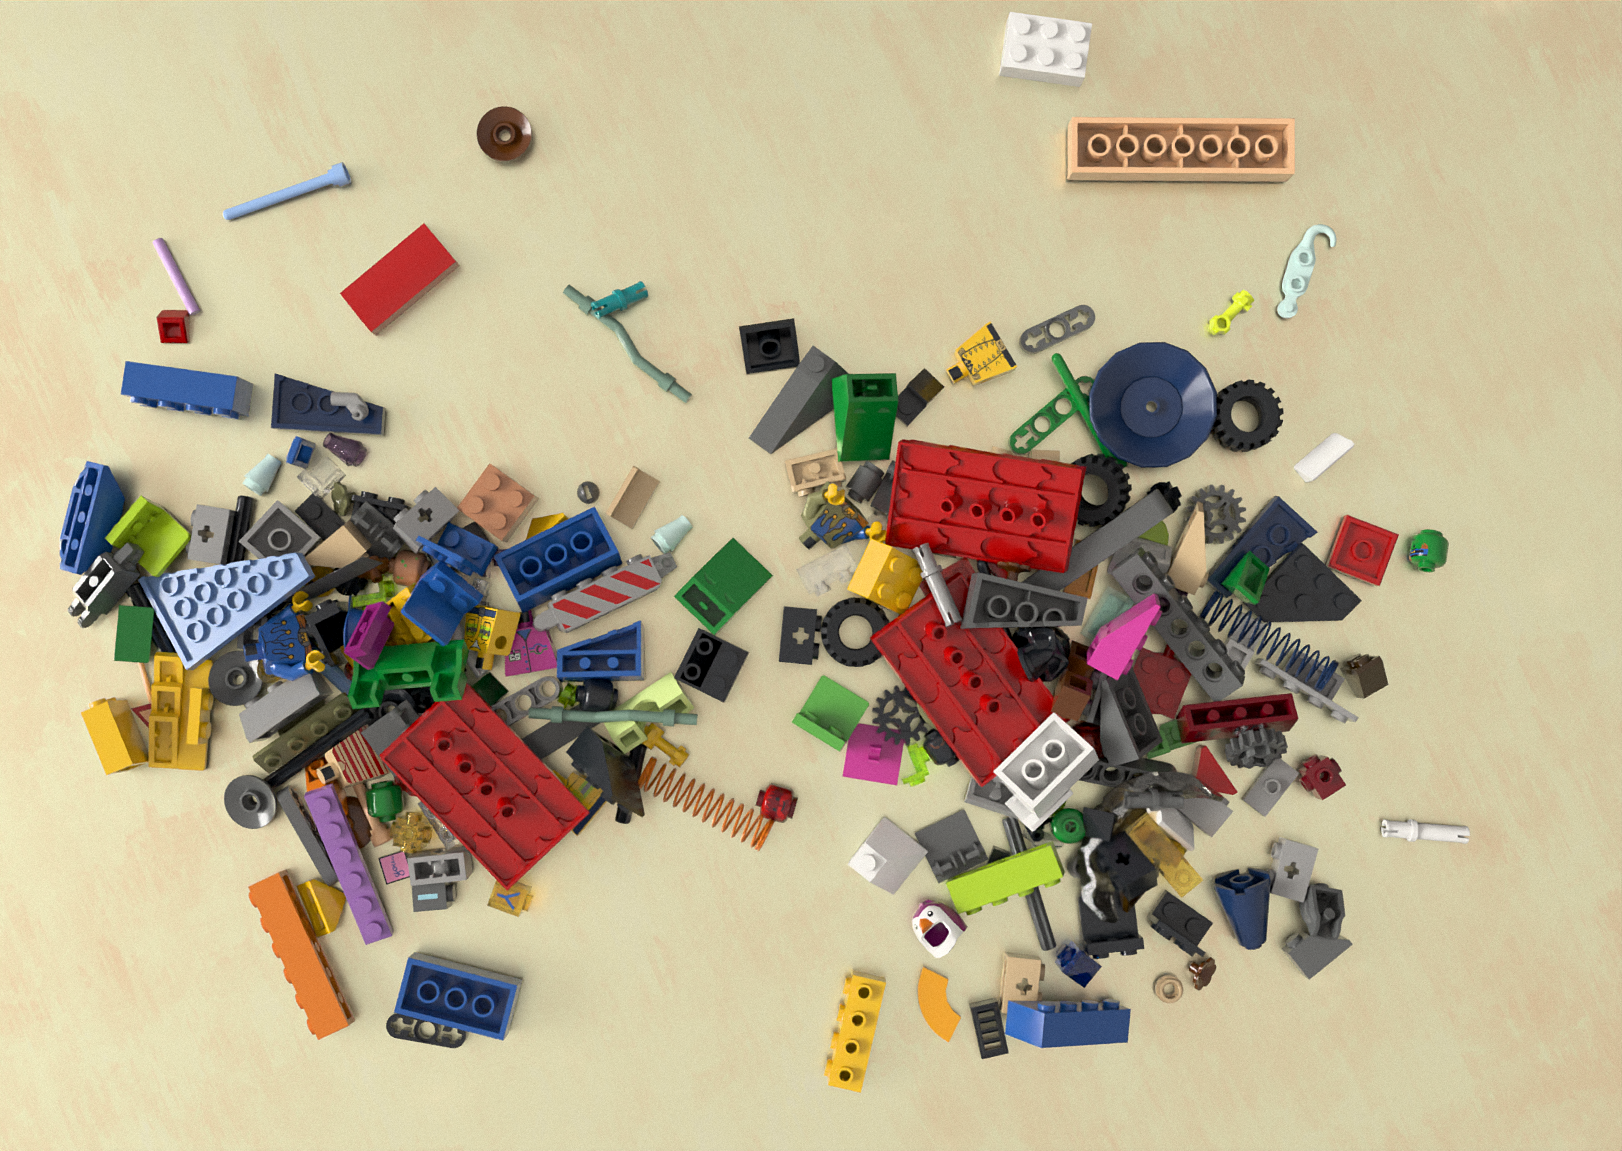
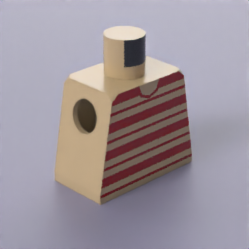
(352, 762)

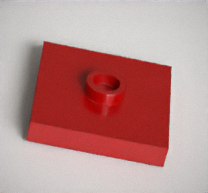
(1362, 550)

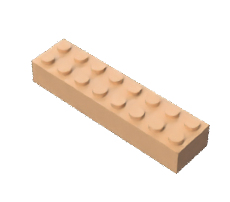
(1181, 149)

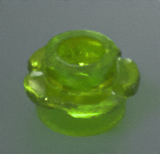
(568, 695)

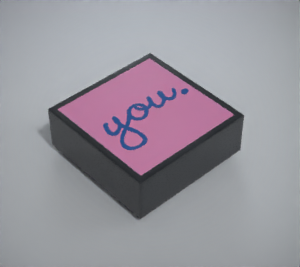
(394, 867)

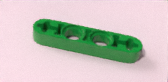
(1048, 411)

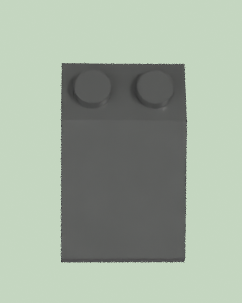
(1126, 720)

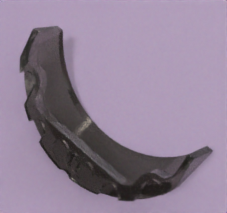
(1097, 887)

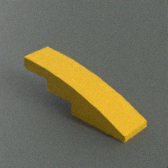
(165, 710)

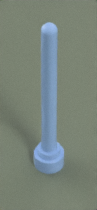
(337, 176)

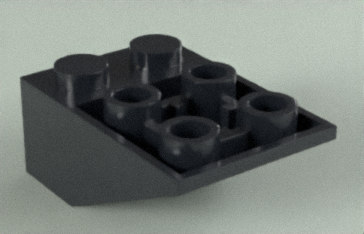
(608, 770)

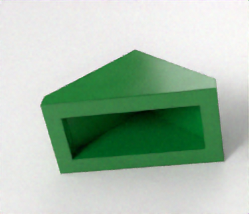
(1247, 579)

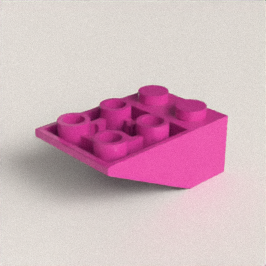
(1120, 637)

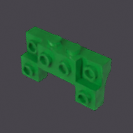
(412, 668)

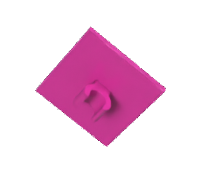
(871, 757)

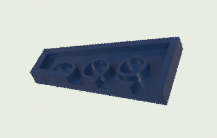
(309, 408)
(1268, 537)

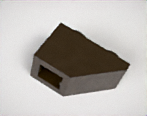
(1365, 674)

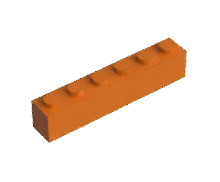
(301, 954)

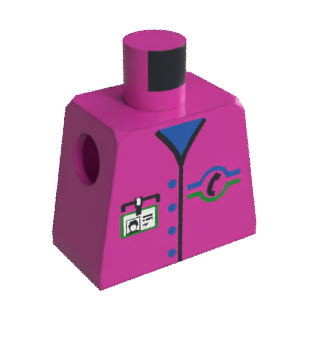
(530, 649)

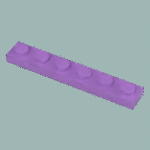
(348, 863)

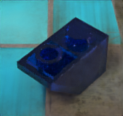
(1076, 963)

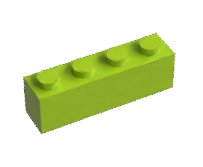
(1006, 877)

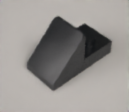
(917, 396)

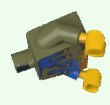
(835, 519)

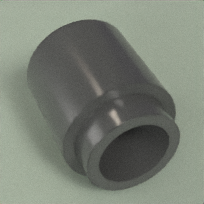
(865, 482)

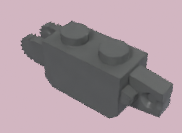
(105, 583)

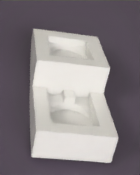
(1239, 651)

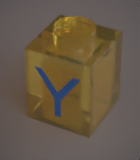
(512, 901)

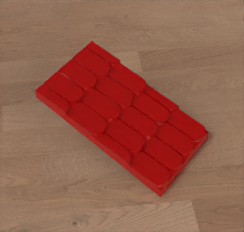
(984, 505)
(965, 682)
(485, 785)

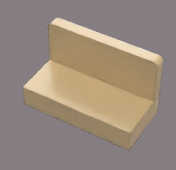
(632, 497)

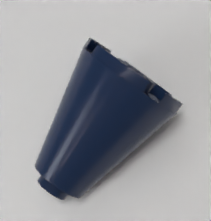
(1246, 904)

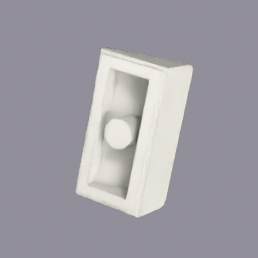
(1323, 457)
(1176, 825)

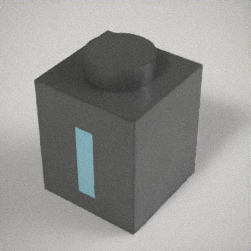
(433, 896)

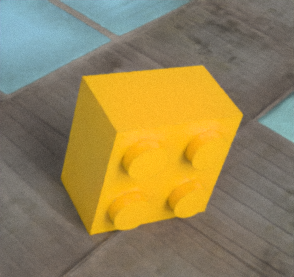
(886, 577)

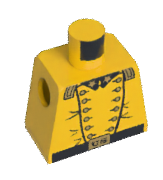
(982, 358)

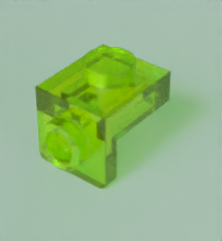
(385, 593)
(919, 758)

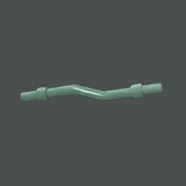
(665, 381)
(558, 715)

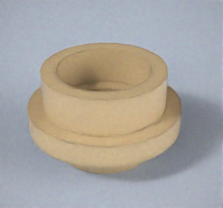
(1177, 991)

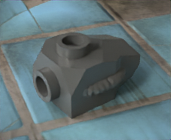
(1323, 911)

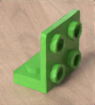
(831, 713)

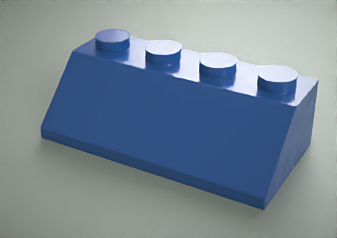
(558, 559)

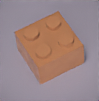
(497, 503)

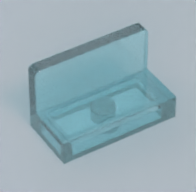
(1108, 607)

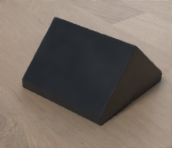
(769, 346)

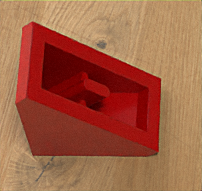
(1210, 772)

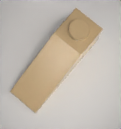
(1189, 556)

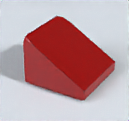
(173, 326)

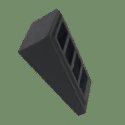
(982, 1007)

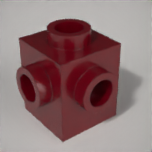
(1323, 785)

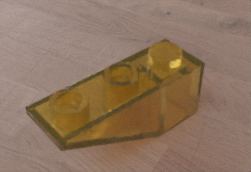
(1164, 855)

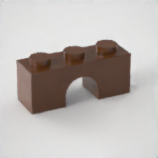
(1073, 684)

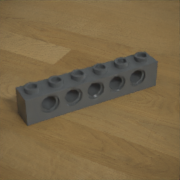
(1215, 683)

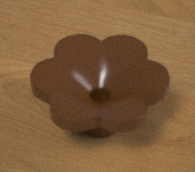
(1013, 569)
(375, 573)
(1203, 972)

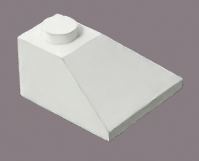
(887, 856)

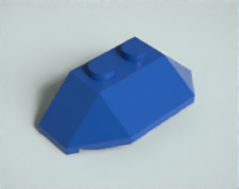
(90, 516)

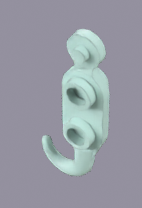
(1300, 269)

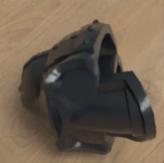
(1042, 651)

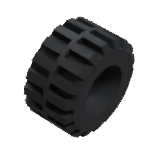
(1267, 410)
(1117, 490)
(833, 621)

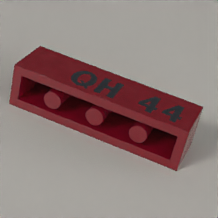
(1235, 716)

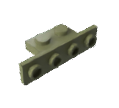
(304, 732)

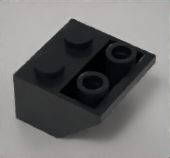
(711, 665)

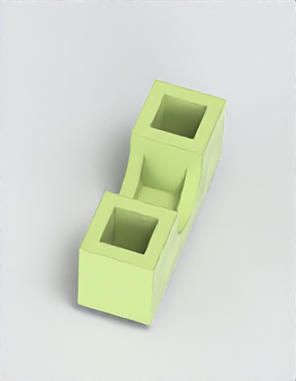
(661, 695)

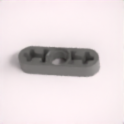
(1078, 327)

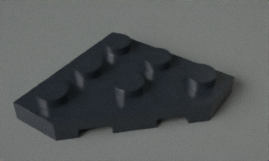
(1304, 591)

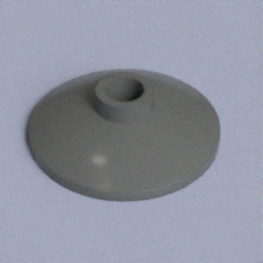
(224, 675)
(243, 808)

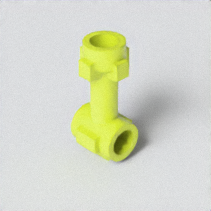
(1221, 323)

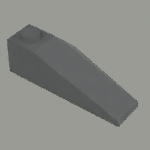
(800, 402)

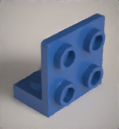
(461, 550)
(440, 602)

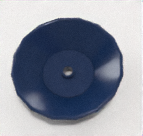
(1171, 381)

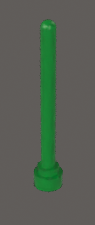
(1079, 400)

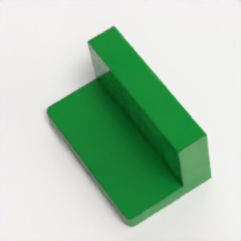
(133, 634)

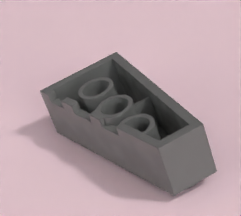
(1012, 604)

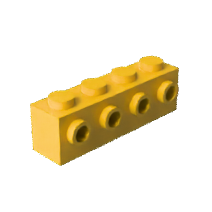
(856, 1031)

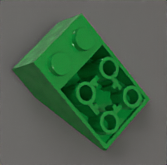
(864, 415)
(723, 586)

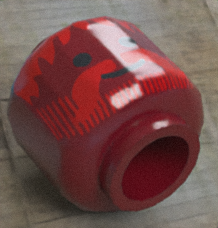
(777, 803)

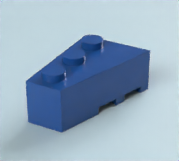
(605, 657)

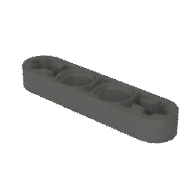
(307, 832)

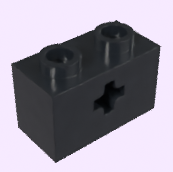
(793, 620)
(1126, 866)

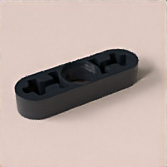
(445, 1041)

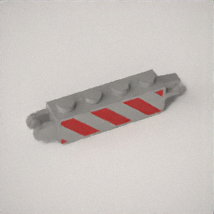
(606, 594)

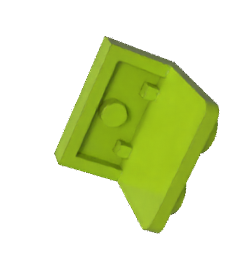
(153, 531)

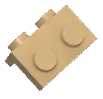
(814, 471)

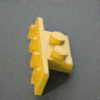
(195, 718)

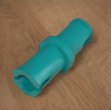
(619, 299)

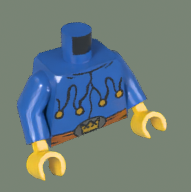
(286, 644)

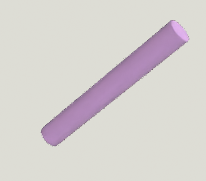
(176, 276)

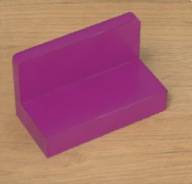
(370, 635)

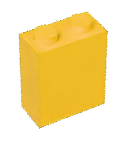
(115, 735)

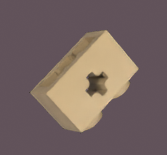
(1015, 969)

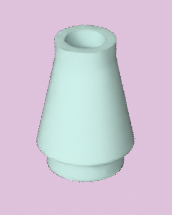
(262, 475)
(671, 534)

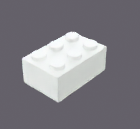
(1045, 49)

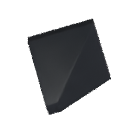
(1098, 824)

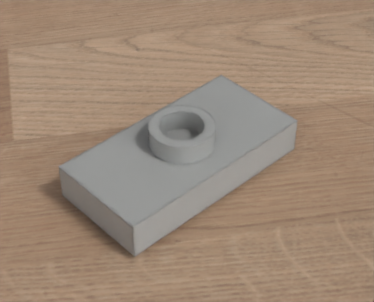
(1270, 786)

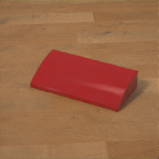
(399, 279)

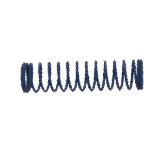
(1327, 672)

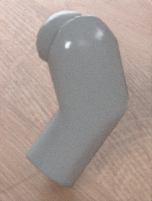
(353, 402)

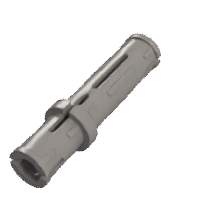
(937, 584)

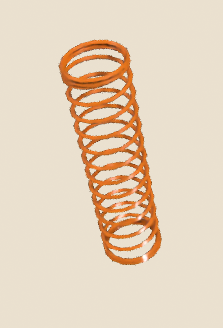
(646, 774)

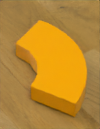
(934, 1003)

